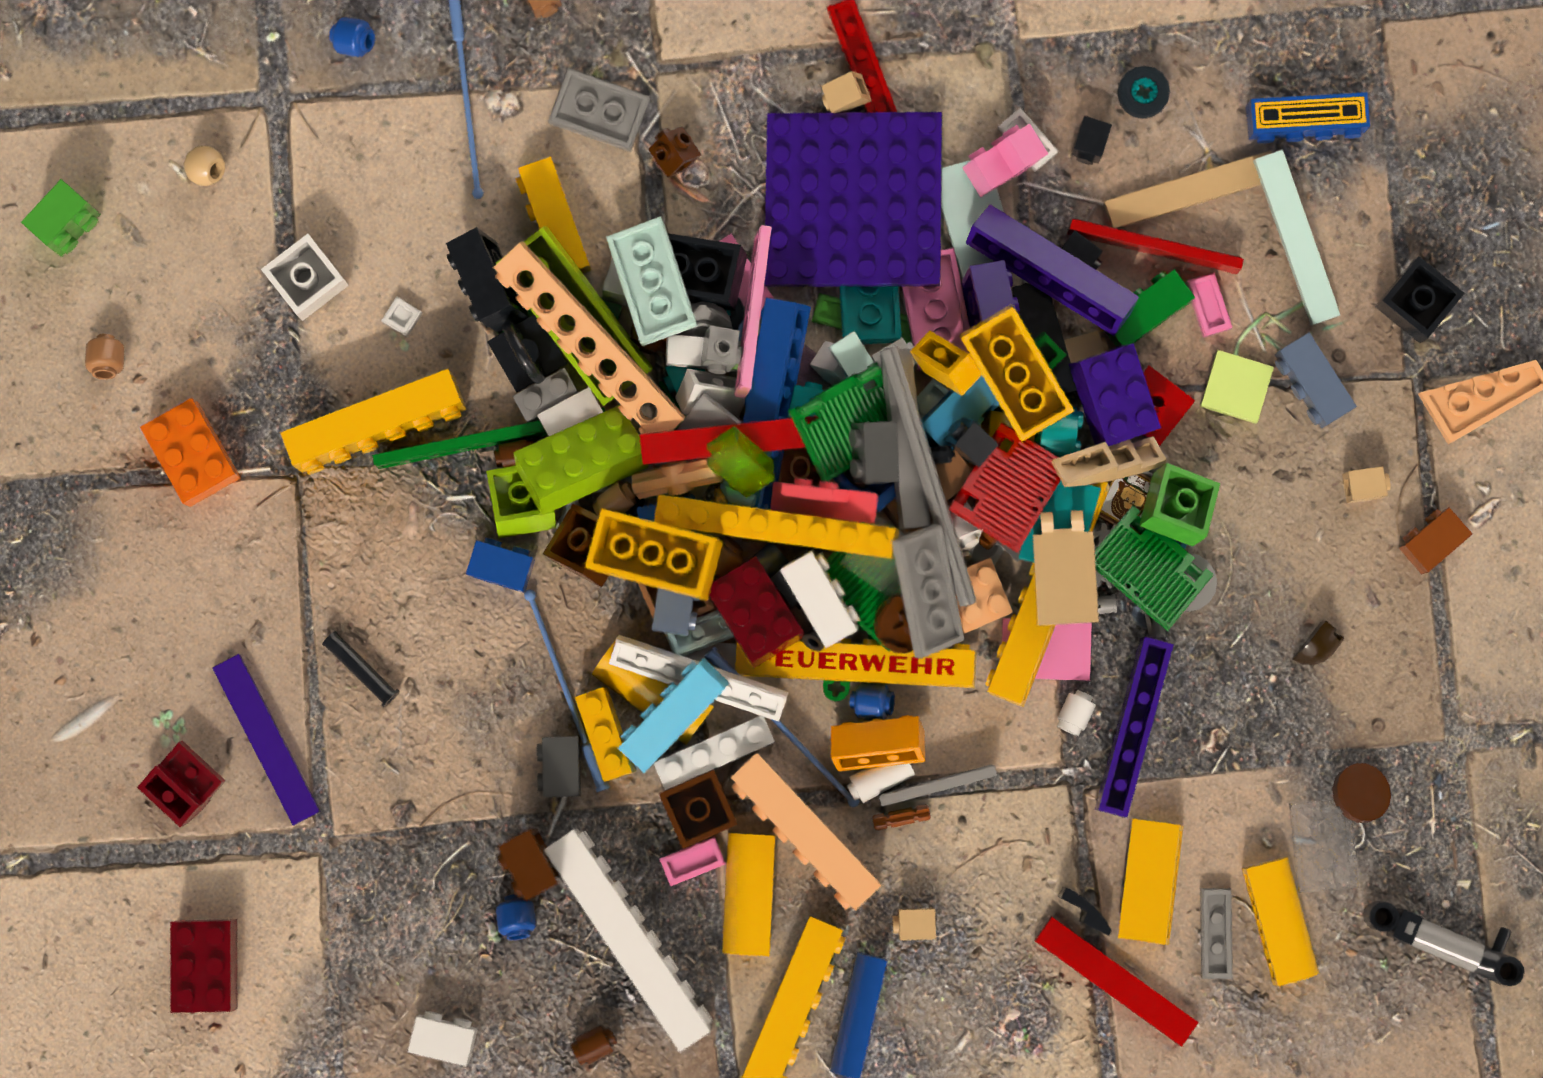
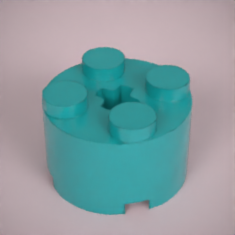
(1061, 436)

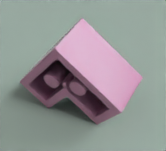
(1008, 158)

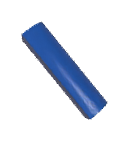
(858, 1015)

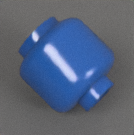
(352, 37)
(872, 701)
(515, 917)

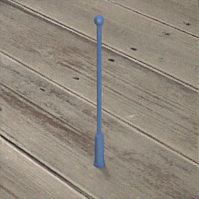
(458, 36)
(530, 596)
(719, 662)

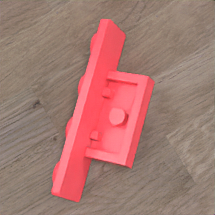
(823, 501)

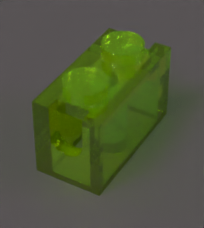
(740, 462)

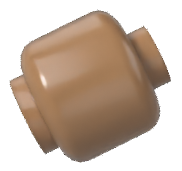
(104, 357)
(729, 558)

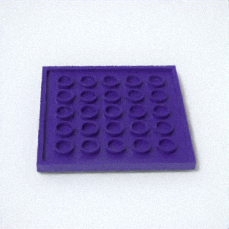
(854, 199)

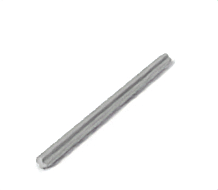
(928, 472)

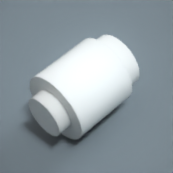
(1076, 712)

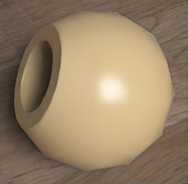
(204, 165)

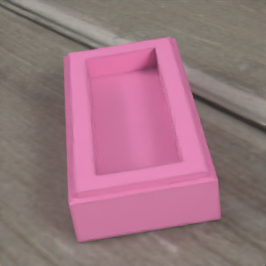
(1209, 305)
(692, 861)

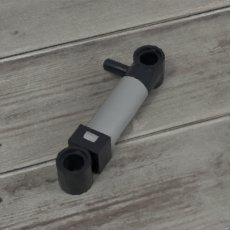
(1446, 944)

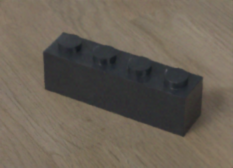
(1039, 315)

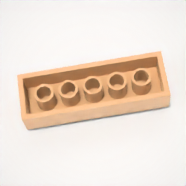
(805, 831)

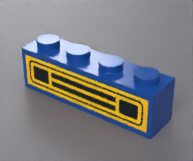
(1308, 116)

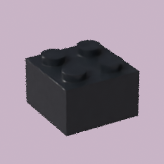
(1419, 299)

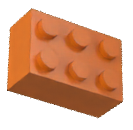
(190, 452)

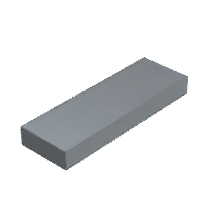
(1216, 933)

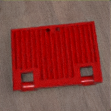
(1008, 489)

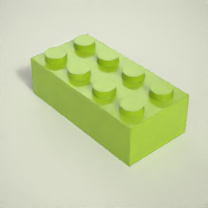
(580, 460)

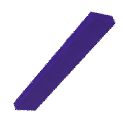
(266, 739)

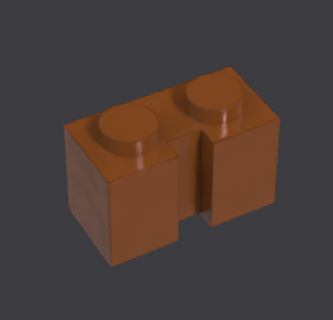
(1435, 540)

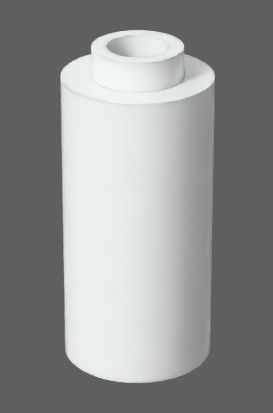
(874, 781)

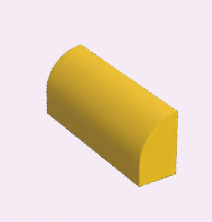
(640, 690)
(1150, 881)
(748, 894)
(1280, 921)

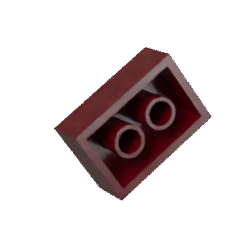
(755, 612)
(203, 966)

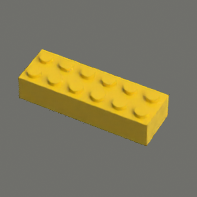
(373, 422)

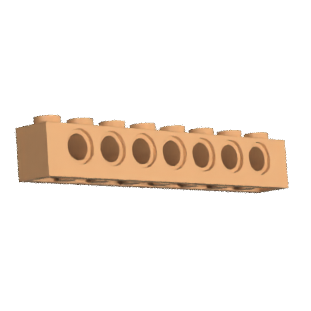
(508, 274)

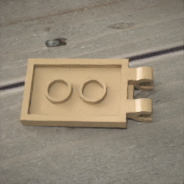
(1065, 573)

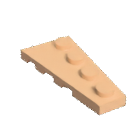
(1473, 402)

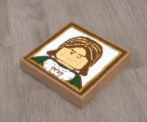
(1124, 494)

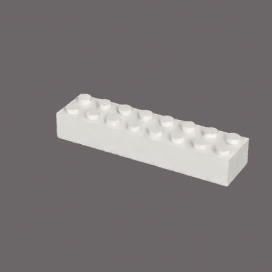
(628, 939)

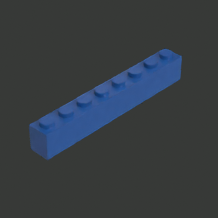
(776, 373)

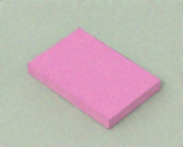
(1067, 652)

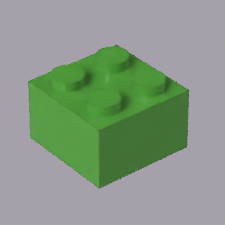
(61, 218)
(1179, 504)

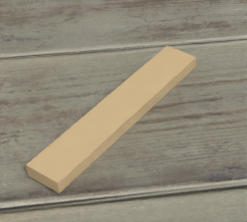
(1183, 192)

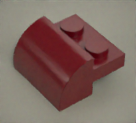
(181, 784)

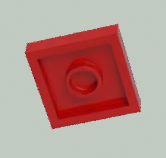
(1169, 403)

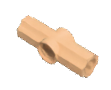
(673, 478)

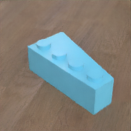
(673, 714)

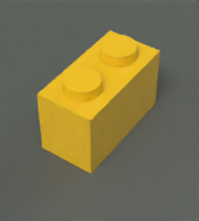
(946, 363)

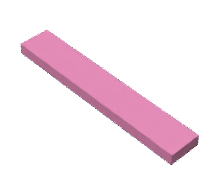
(752, 311)

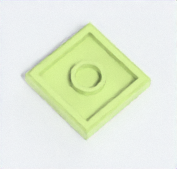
(1236, 386)

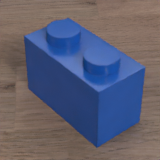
(500, 565)

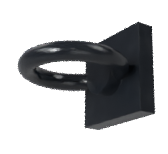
(526, 353)

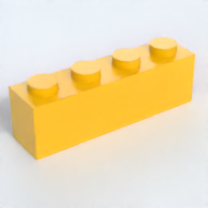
(551, 208)

